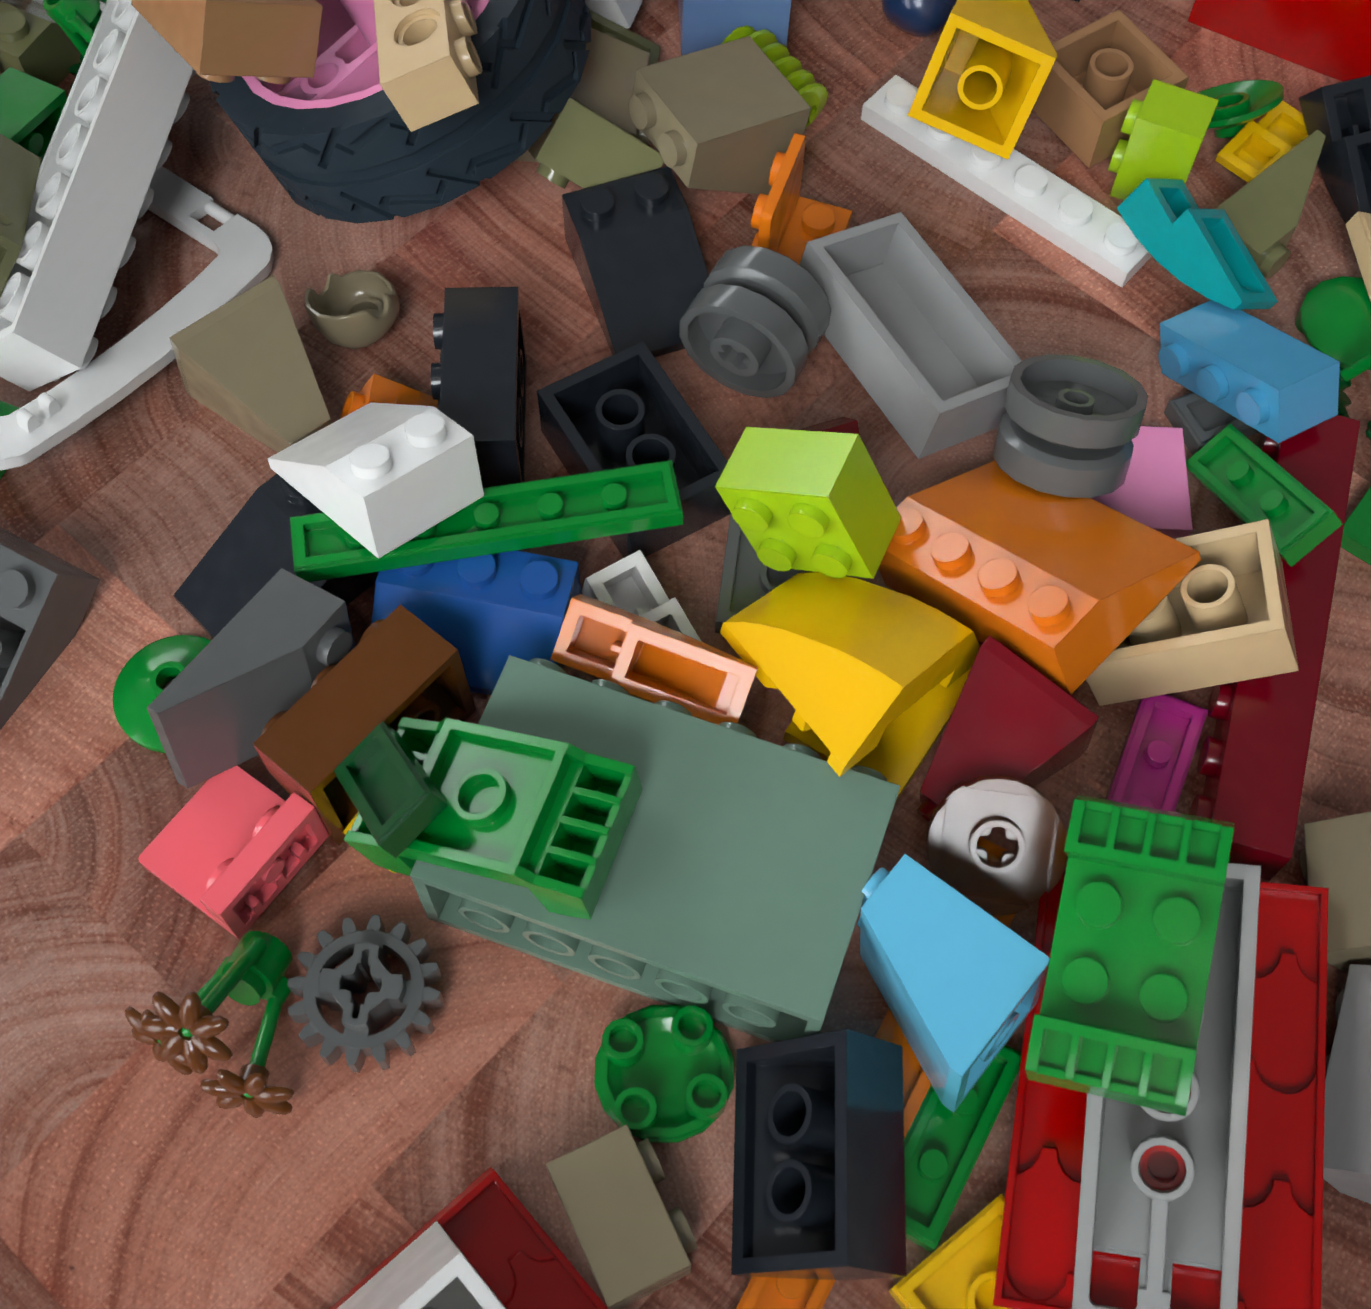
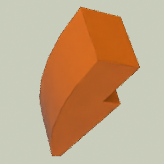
(653, 660)

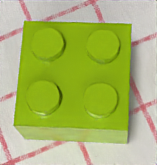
(809, 501)

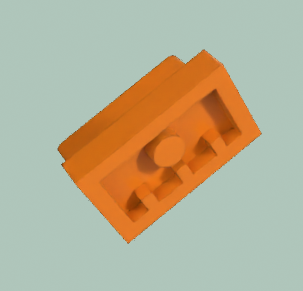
(784, 216)

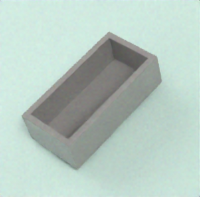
(911, 333)

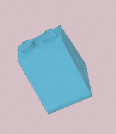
(946, 974)

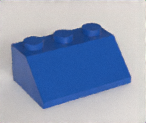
(486, 606)

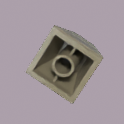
(253, 368)

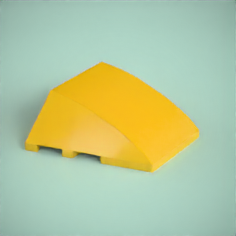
(848, 656)

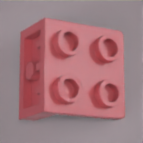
(235, 848)

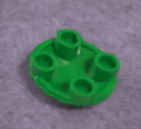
(1337, 319)
(664, 1072)

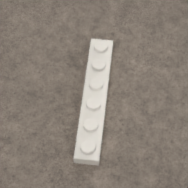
(1014, 186)

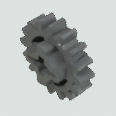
(336, 989)

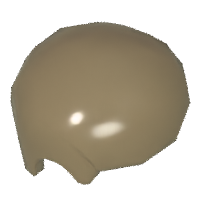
(353, 308)

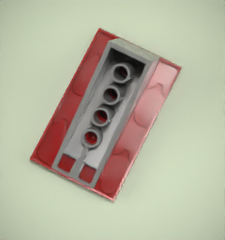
(1201, 1206)

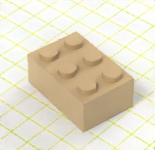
(1213, 628)

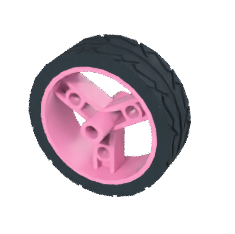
(348, 150)

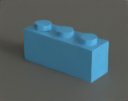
(1250, 369)

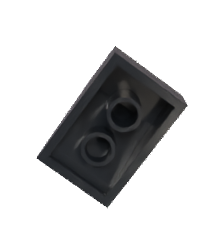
(636, 257)
(250, 555)

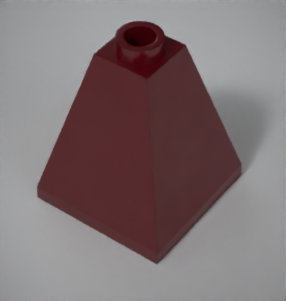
(1008, 725)

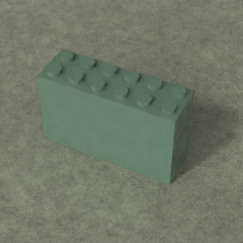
(729, 874)

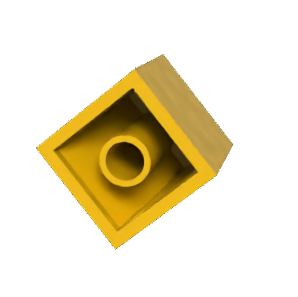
(985, 73)

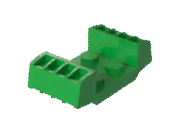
(516, 812)
(1131, 953)

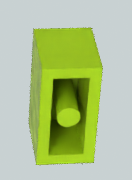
(1163, 137)

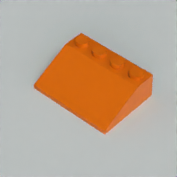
(1032, 568)

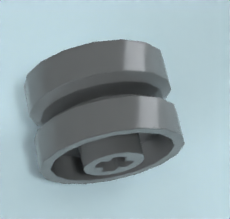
(755, 321)
(1069, 425)

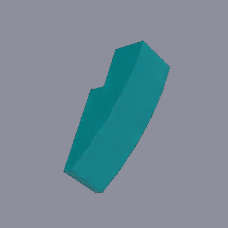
(1195, 244)

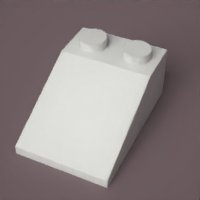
(385, 472)

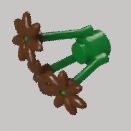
(188, 1032)

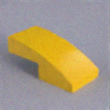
(1263, 142)

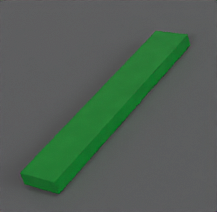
(504, 521)

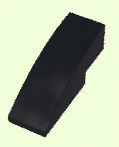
(1344, 116)

